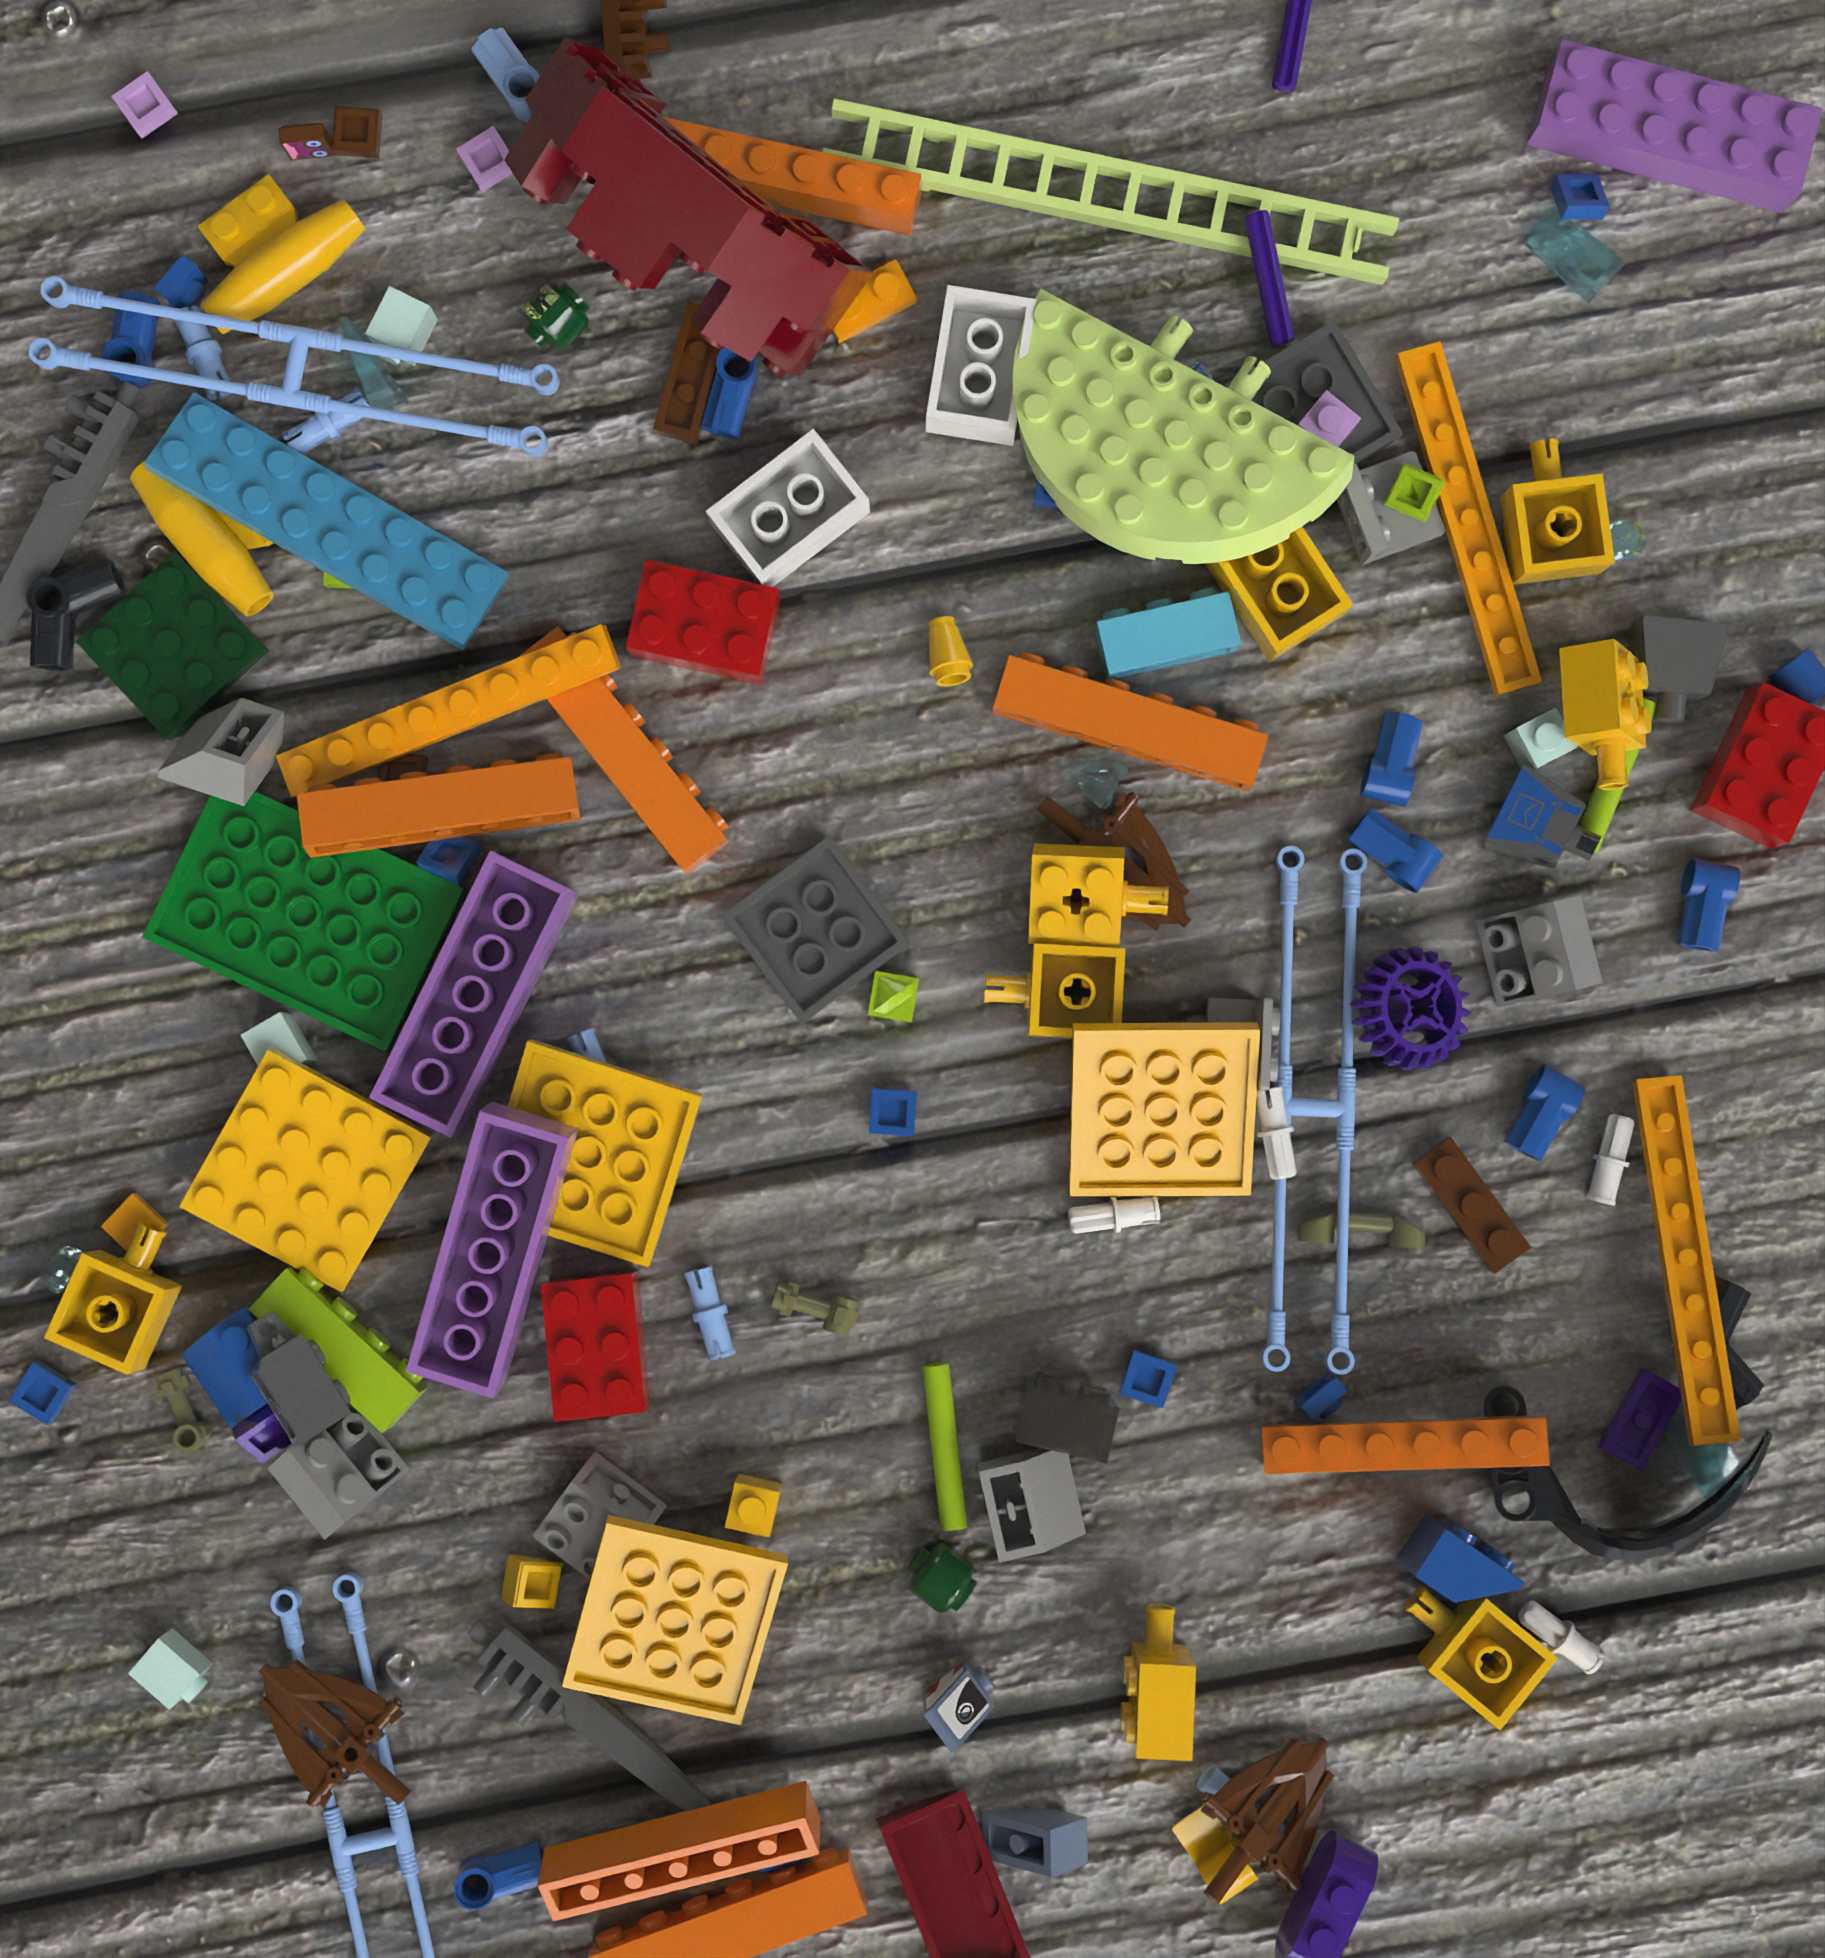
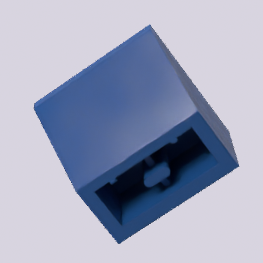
(1450, 1563)

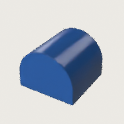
(1801, 677)

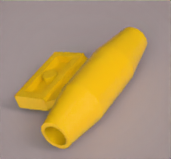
(272, 249)
(208, 541)

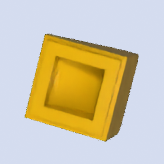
(531, 1582)

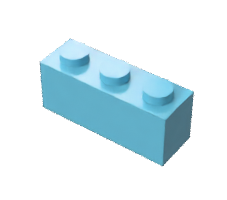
(1166, 634)

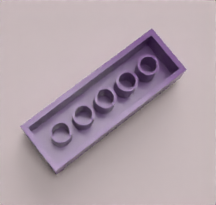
(1674, 126)
(474, 995)
(491, 1249)

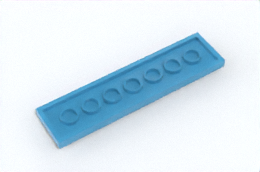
(327, 521)

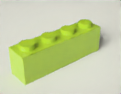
(353, 1354)

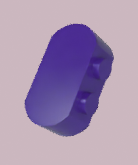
(1329, 1900)

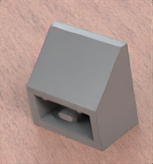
(227, 751)
(1539, 951)
(338, 1471)
(1031, 1502)

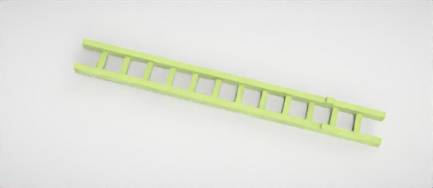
(1179, 182)

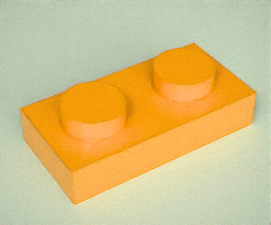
(881, 297)

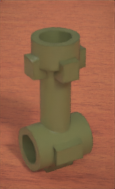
(839, 1313)
(191, 1433)

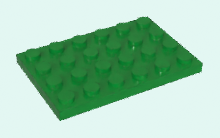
(317, 933)

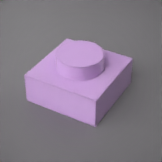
(144, 104)
(485, 158)
(1330, 419)

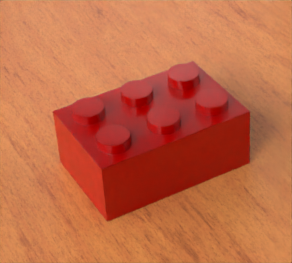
(703, 622)
(1765, 767)
(596, 1345)

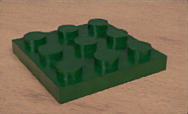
(172, 646)

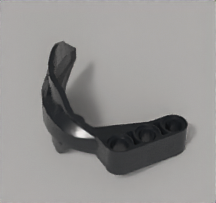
(1551, 1503)

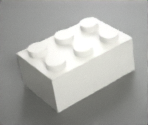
(975, 364)
(789, 510)

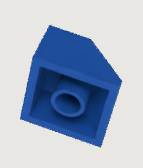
(224, 1367)

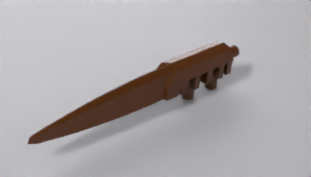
(628, 37)

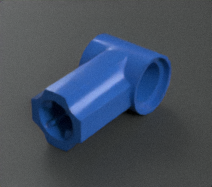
(132, 336)
(729, 397)
(1390, 771)
(1405, 857)
(1707, 893)
(1549, 1102)
(504, 1871)

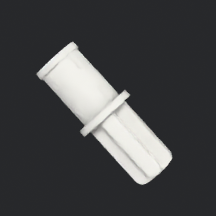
(1276, 1134)
(1611, 1159)
(1114, 1214)
(1561, 1637)

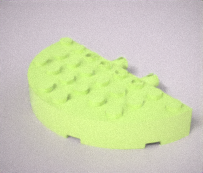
(1158, 450)

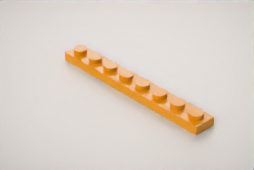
(1468, 519)
(450, 710)
(1686, 1261)

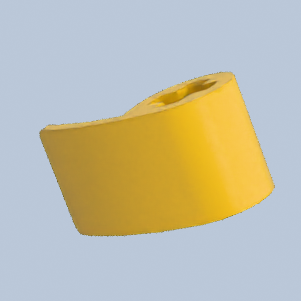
(1210, 1849)

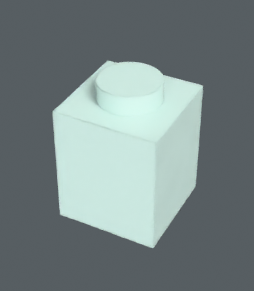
(401, 323)
(1539, 740)
(283, 1035)
(172, 1670)

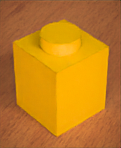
(753, 1505)

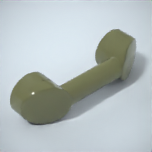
(1401, 1233)

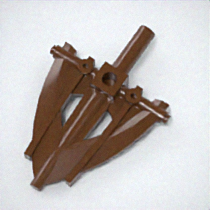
(1126, 828)
(295, 1698)
(1300, 1782)

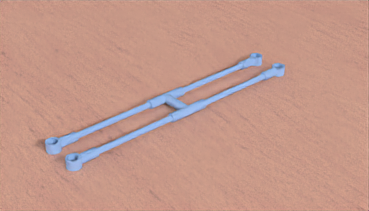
(299, 339)
(1342, 1108)
(400, 1831)

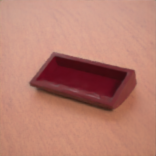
(951, 1879)

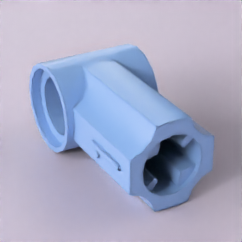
(506, 69)

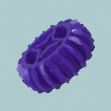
(1393, 1009)

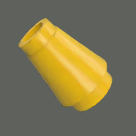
(947, 653)

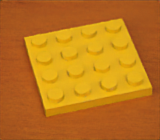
(1163, 1108)
(624, 1150)
(305, 1169)
(674, 1620)

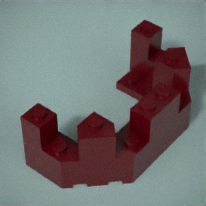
(662, 194)

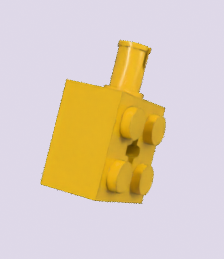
(1570, 505)
(1605, 705)
(1105, 895)
(1053, 970)
(141, 1298)
(1460, 1641)
(1160, 1692)

